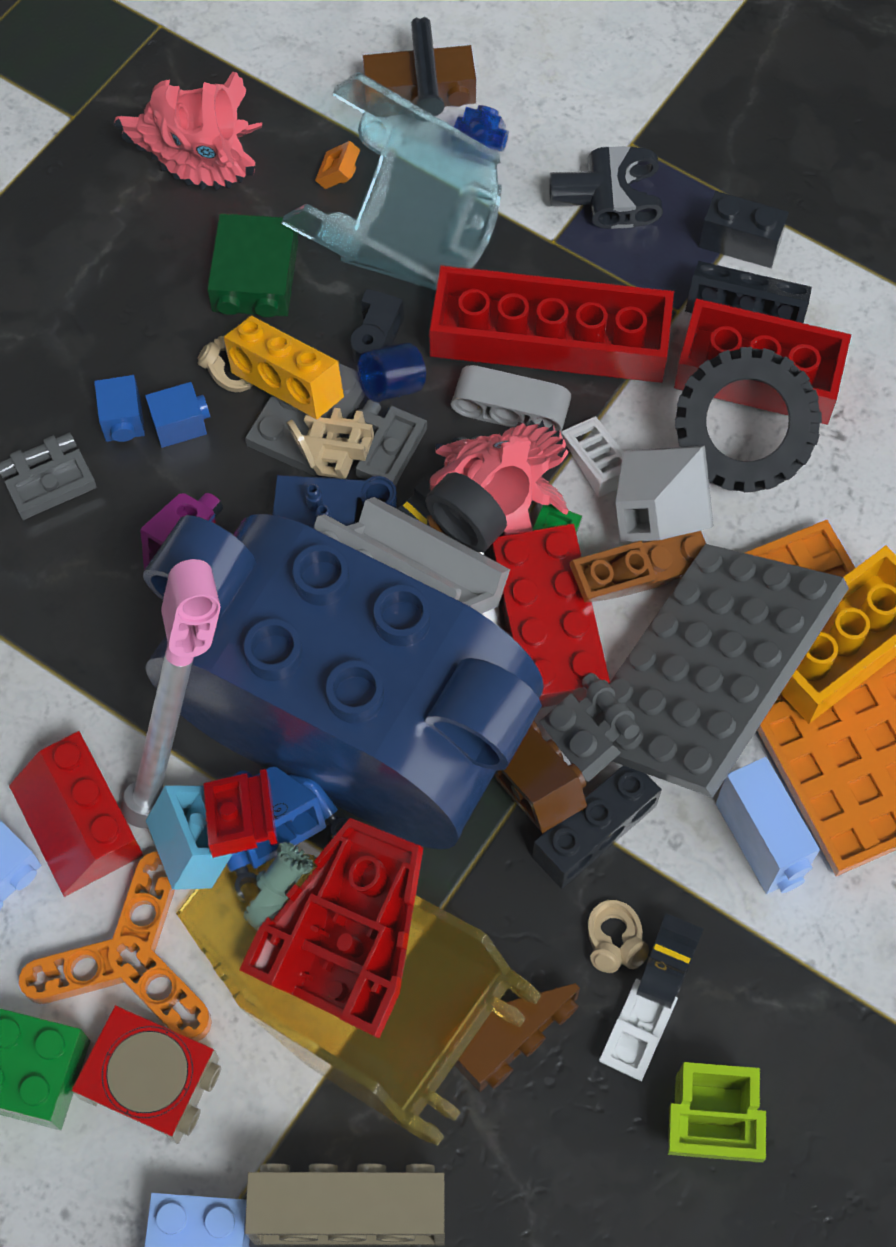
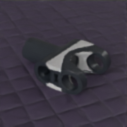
(609, 189)

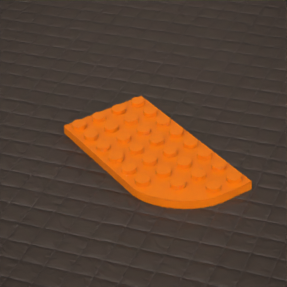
(845, 758)

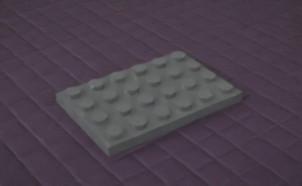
(718, 663)

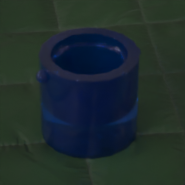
(391, 372)

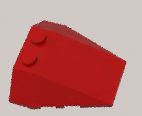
(344, 928)

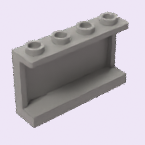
(421, 554)

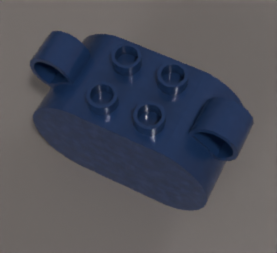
(351, 675)

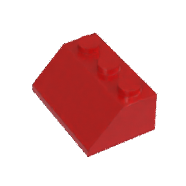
(73, 814)

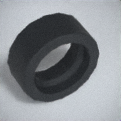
(466, 511)

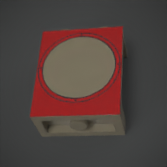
(148, 1074)

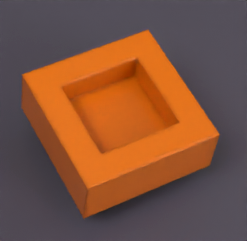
(338, 165)

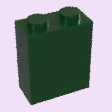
(252, 266)

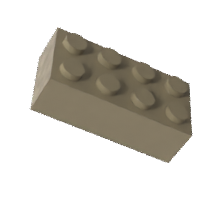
(345, 1206)

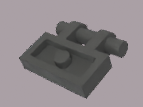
(392, 444)
(48, 483)
(580, 736)

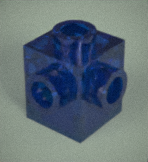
(484, 126)

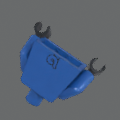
(299, 813)

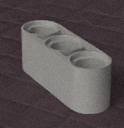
(509, 398)

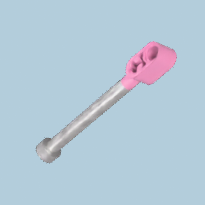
(189, 620)

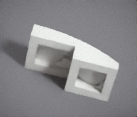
(636, 1035)

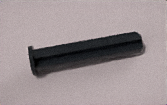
(425, 67)

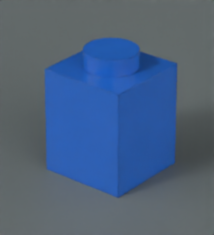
(119, 408)
(178, 414)

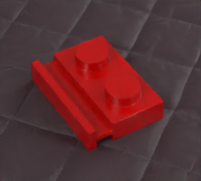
(239, 813)

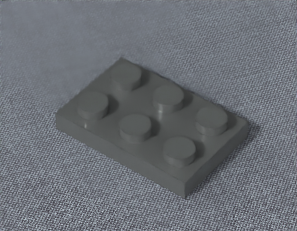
(272, 436)

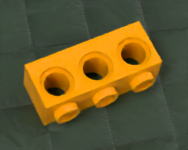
(284, 367)

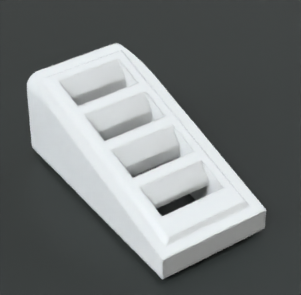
(600, 482)

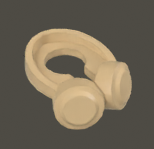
(210, 359)
(607, 956)

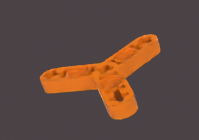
(108, 958)

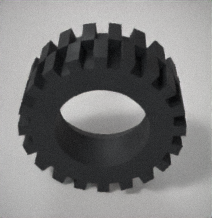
(802, 414)

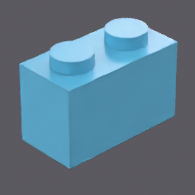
(182, 838)

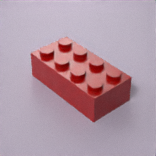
(723, 328)
(548, 611)

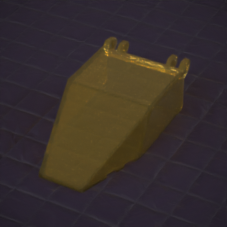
(445, 996)

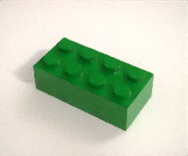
(38, 1068)

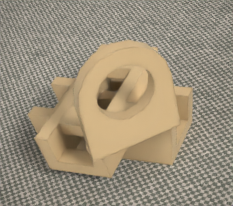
(333, 448)

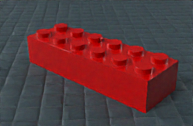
(551, 323)

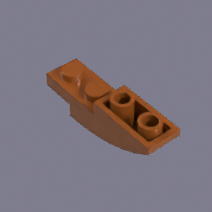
(635, 566)

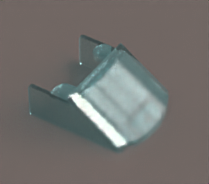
(427, 198)

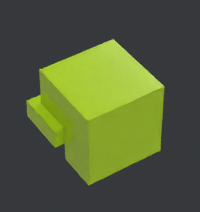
(717, 1113)

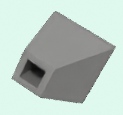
(663, 493)

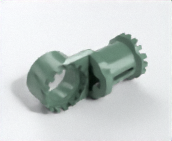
(276, 883)

